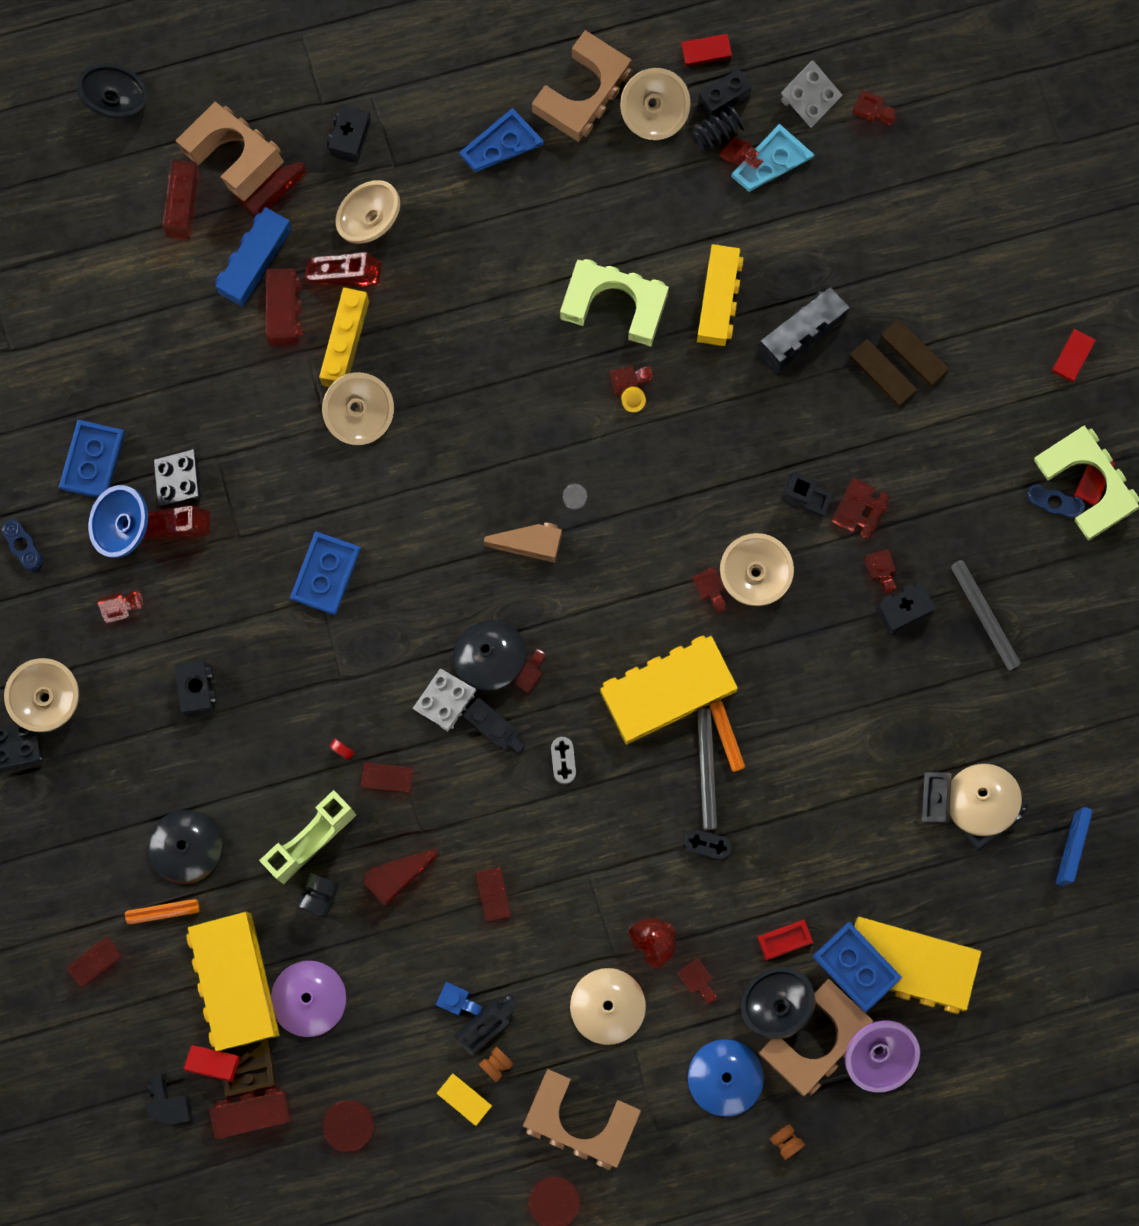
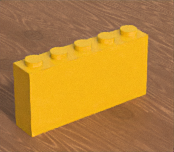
(668, 689)
(928, 966)
(232, 981)

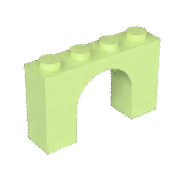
(590, 279)
(1082, 449)
(288, 859)

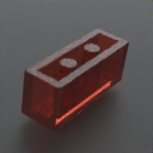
(181, 199)
(283, 306)
(250, 1113)

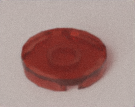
(348, 1126)
(554, 1202)

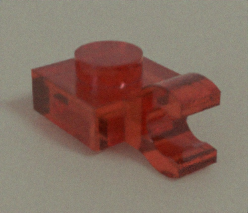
(871, 106)
(740, 151)
(626, 377)
(881, 567)
(709, 585)
(116, 607)
(530, 674)
(696, 978)

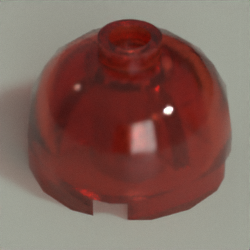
(654, 939)

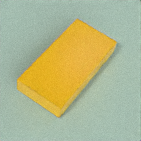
(464, 1099)

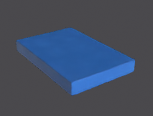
(91, 459)
(325, 573)
(1074, 846)
(857, 967)

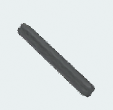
(985, 615)
(707, 769)

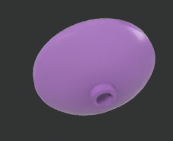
(326, 1001)
(890, 1064)

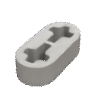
(569, 760)

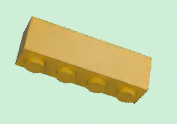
(718, 295)
(344, 336)

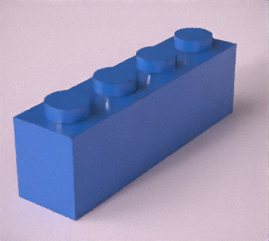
(253, 256)

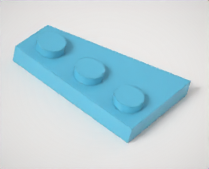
(779, 154)

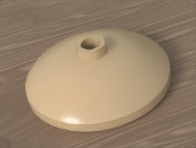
(670, 106)
(368, 212)
(373, 411)
(761, 554)
(28, 686)
(984, 814)
(603, 1025)

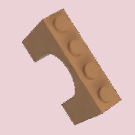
(576, 117)
(220, 126)
(803, 1072)
(544, 1120)

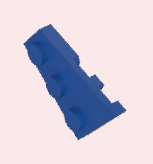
(500, 142)

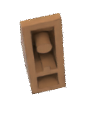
(531, 541)

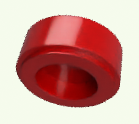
(341, 749)

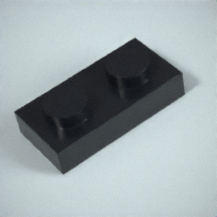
(936, 797)

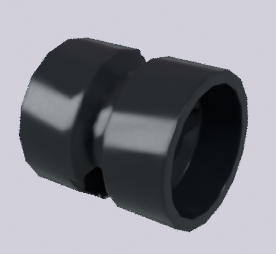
(318, 895)

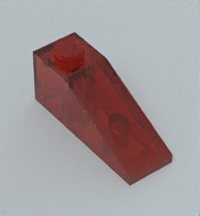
(273, 188)
(347, 269)
(178, 523)
(394, 876)

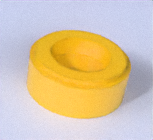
(633, 399)

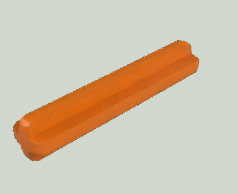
(727, 736)
(162, 911)

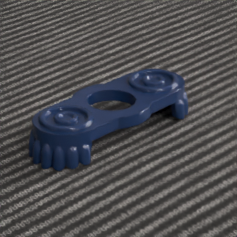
(1069, 506)
(29, 557)

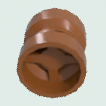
(496, 1064)
(789, 1147)

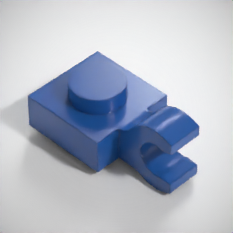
(455, 999)

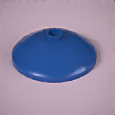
(118, 521)
(707, 1083)

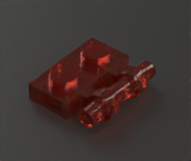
(853, 504)

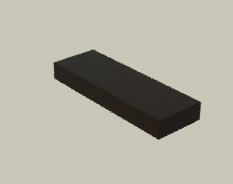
(914, 352)
(882, 372)

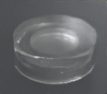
(574, 496)

